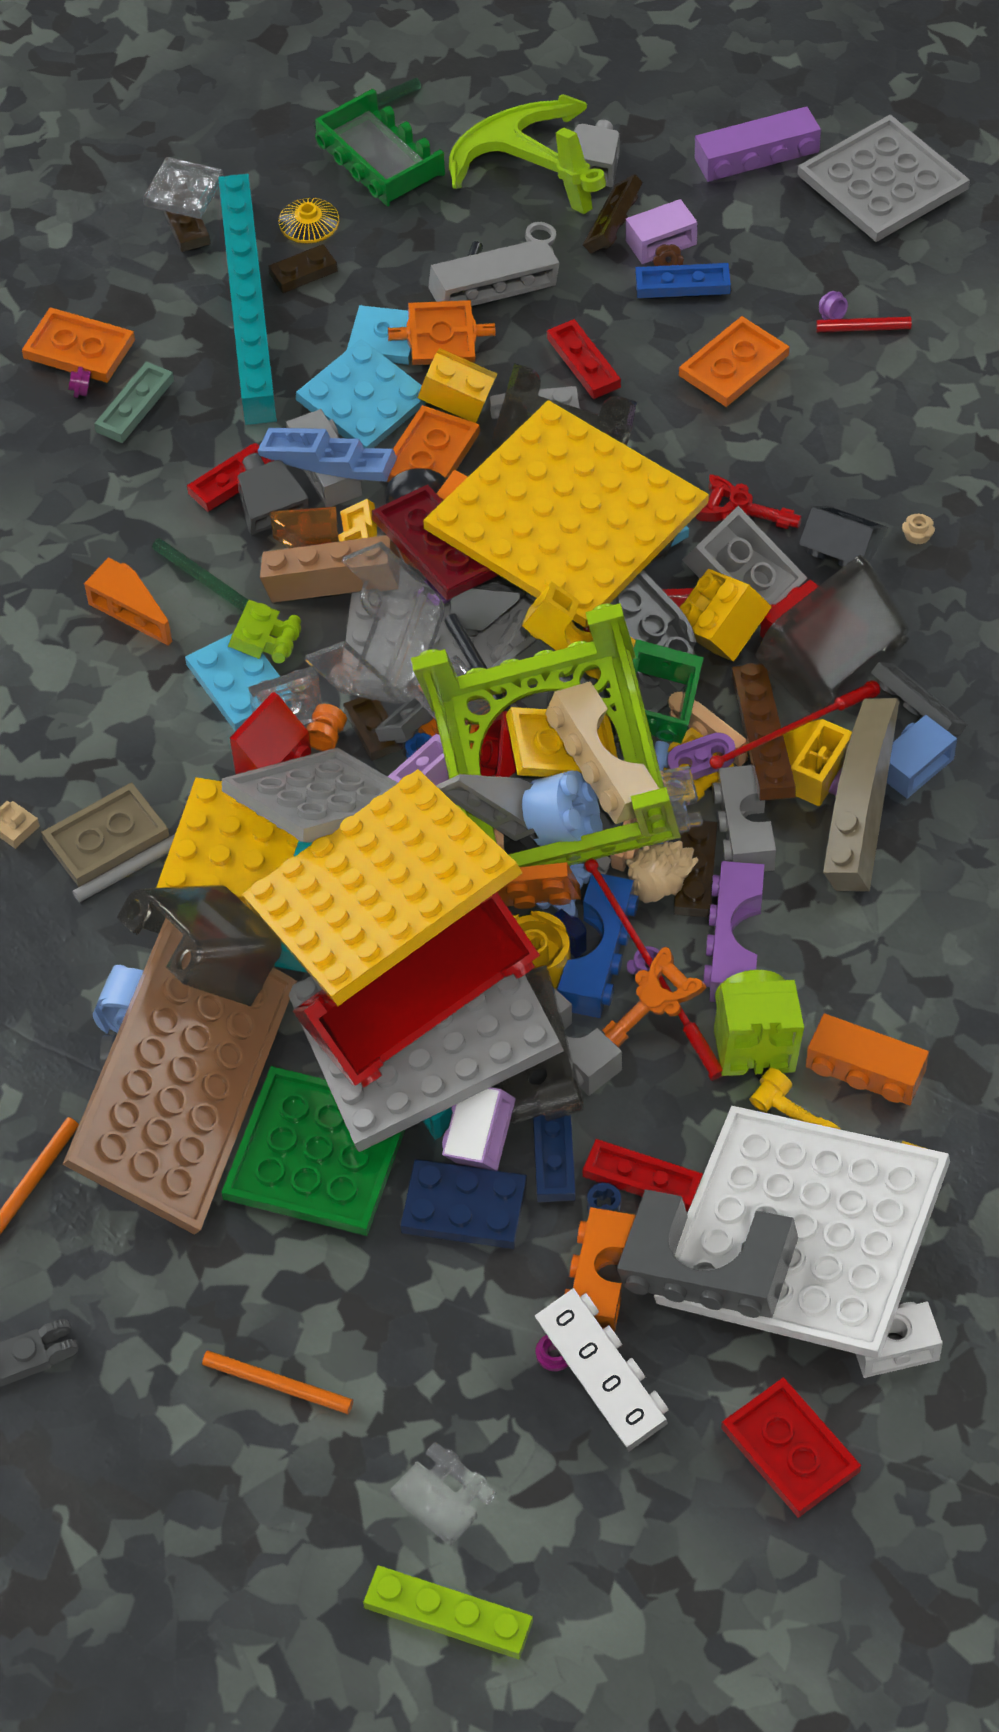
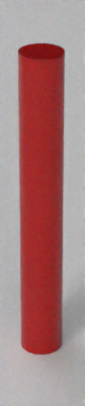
(863, 324)

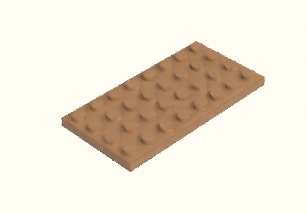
(176, 1089)

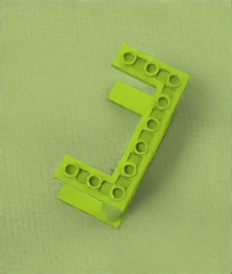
(612, 655)

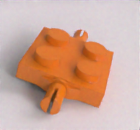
(442, 326)

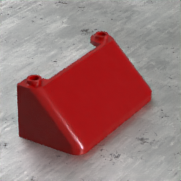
(419, 991)

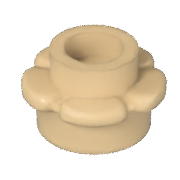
(918, 528)

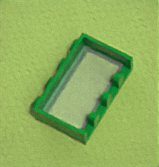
(376, 149)

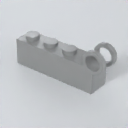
(498, 271)

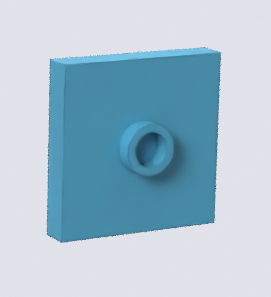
(372, 327)

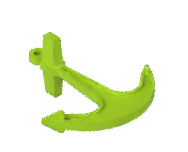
(504, 134)

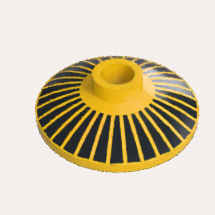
(308, 220)

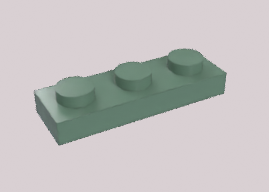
(134, 402)

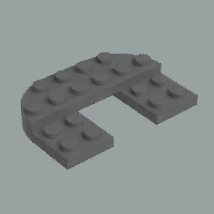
(649, 618)

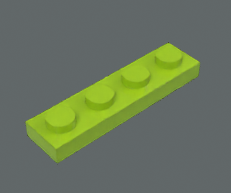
(448, 1612)

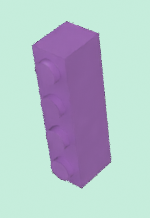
(757, 143)

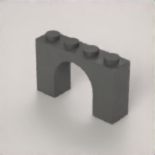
(744, 1285)

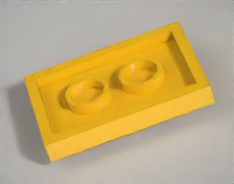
(539, 747)

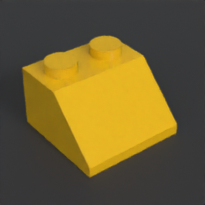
(457, 385)

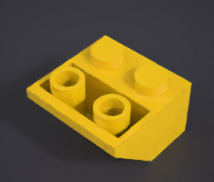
(724, 613)
(815, 757)

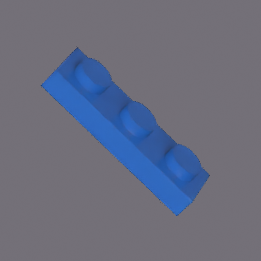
(682, 280)

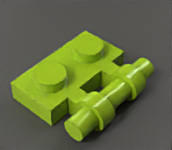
(257, 625)

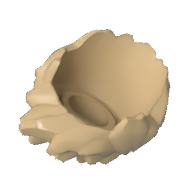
(660, 870)

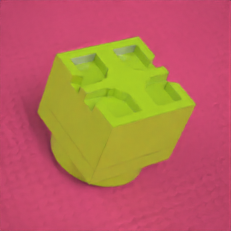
(757, 1023)

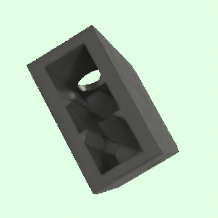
(267, 489)

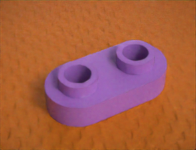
(699, 752)

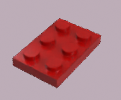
(791, 1447)

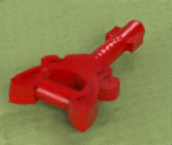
(740, 497)

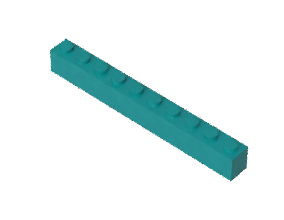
(247, 300)

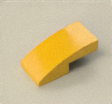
(358, 521)

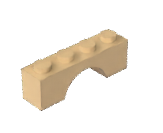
(576, 718)

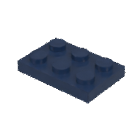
(464, 1204)

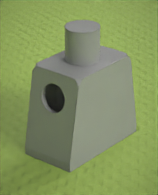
(600, 147)

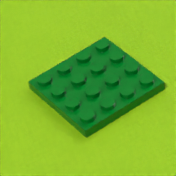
(303, 1160)

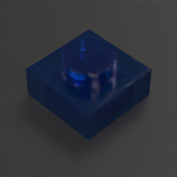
(576, 932)

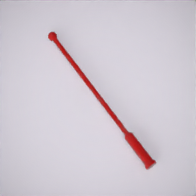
(869, 690)
(690, 1028)

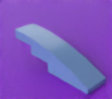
(319, 453)

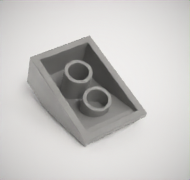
(746, 554)

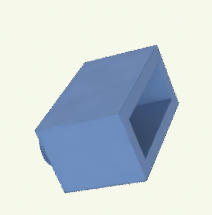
(919, 755)

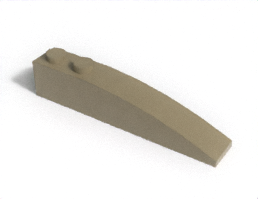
(861, 797)

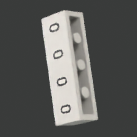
(601, 1368)

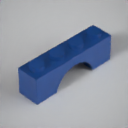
(588, 978)

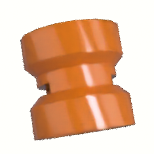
(326, 725)

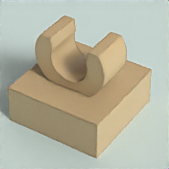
(16, 823)

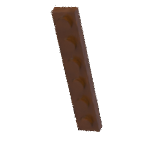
(759, 718)

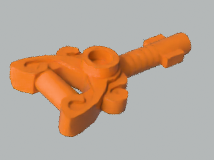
(654, 997)

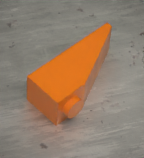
(122, 595)

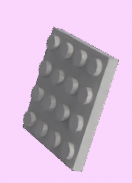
(883, 177)
(309, 792)

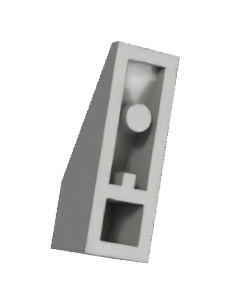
(491, 800)

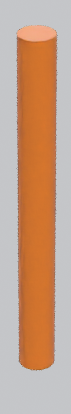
(36, 1172)
(277, 1382)

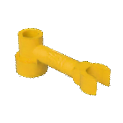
(772, 1093)

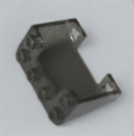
(225, 938)

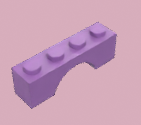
(739, 897)

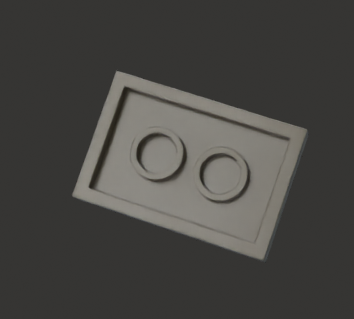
(105, 834)

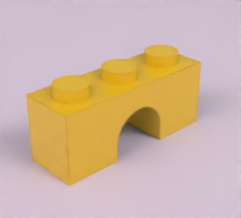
(552, 618)

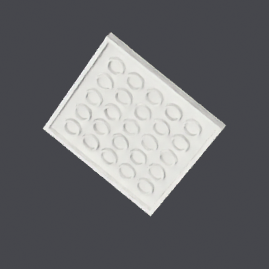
(855, 1213)

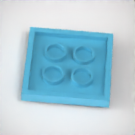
(363, 394)

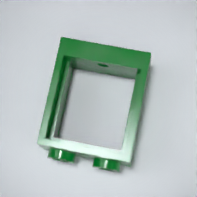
(673, 666)

